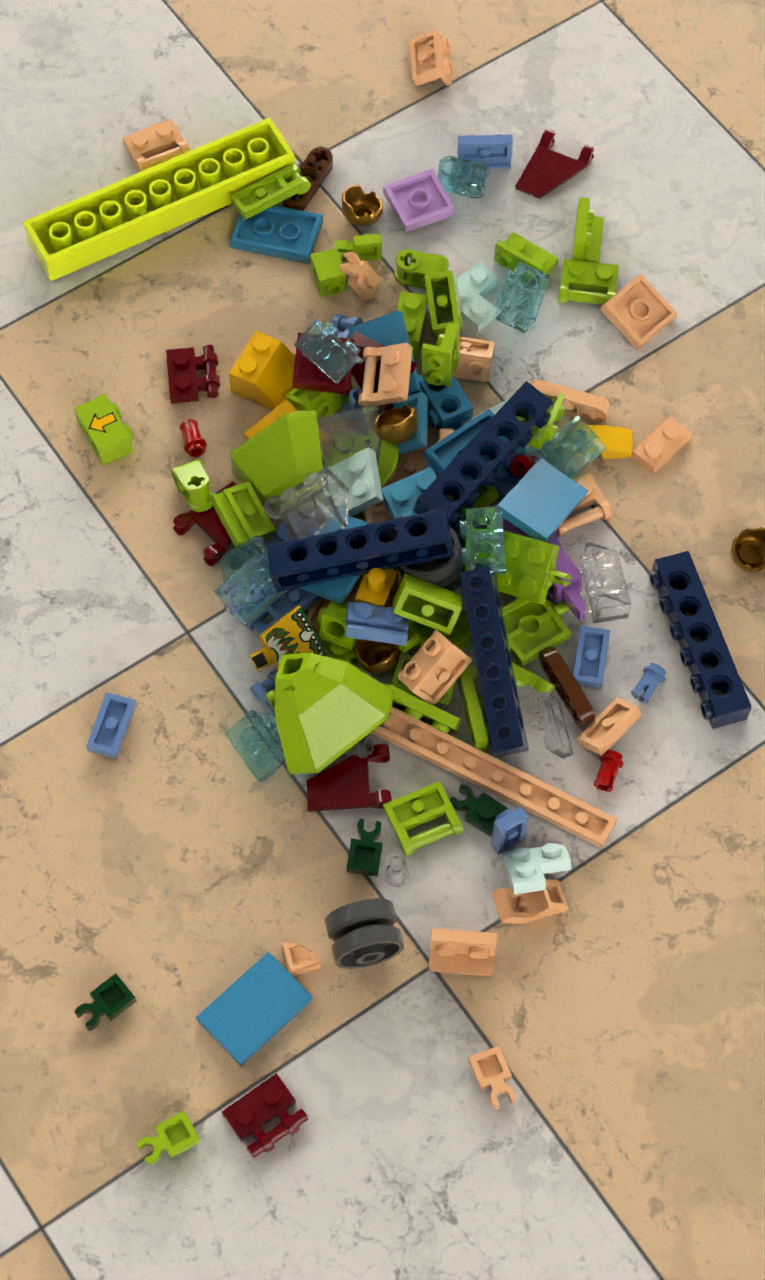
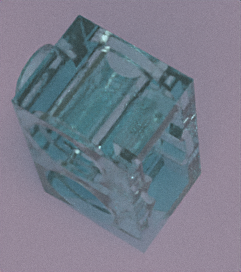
(521, 297)
(488, 541)

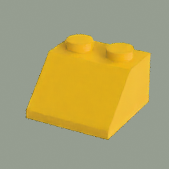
(263, 371)

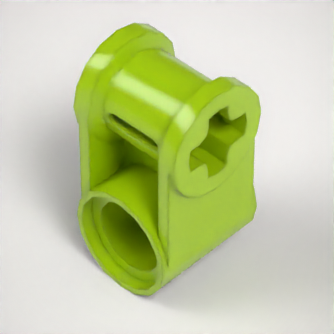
(419, 265)
(193, 484)

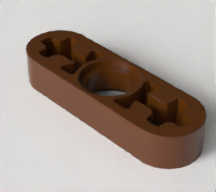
(308, 168)
(567, 687)

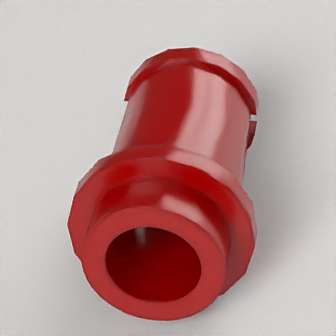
(194, 443)
(522, 464)
(608, 770)

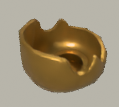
(361, 207)
(397, 424)
(749, 550)
(376, 656)

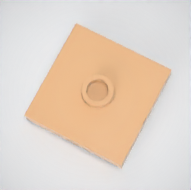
(638, 311)

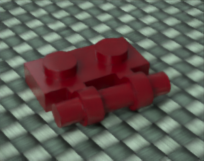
(183, 374)
(258, 1108)

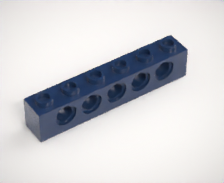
(526, 403)
(348, 560)
(681, 572)
(494, 661)

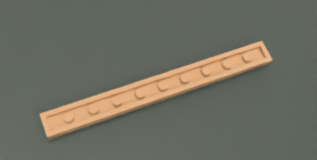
(497, 777)

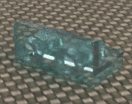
(328, 351)
(572, 448)
(248, 590)
(258, 744)

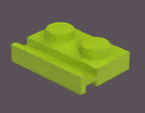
(242, 513)

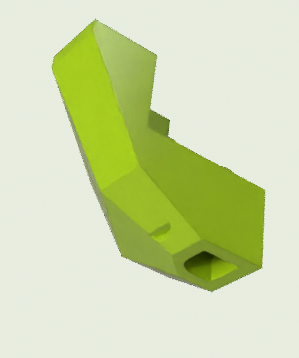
(280, 455)
(324, 709)

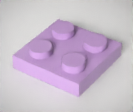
(419, 200)

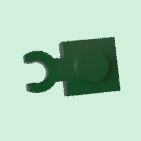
(480, 810)
(365, 853)
(109, 999)

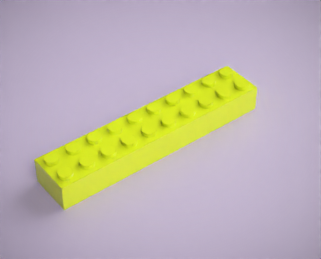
(155, 199)

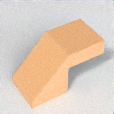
(531, 905)

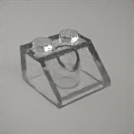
(348, 434)
(315, 505)

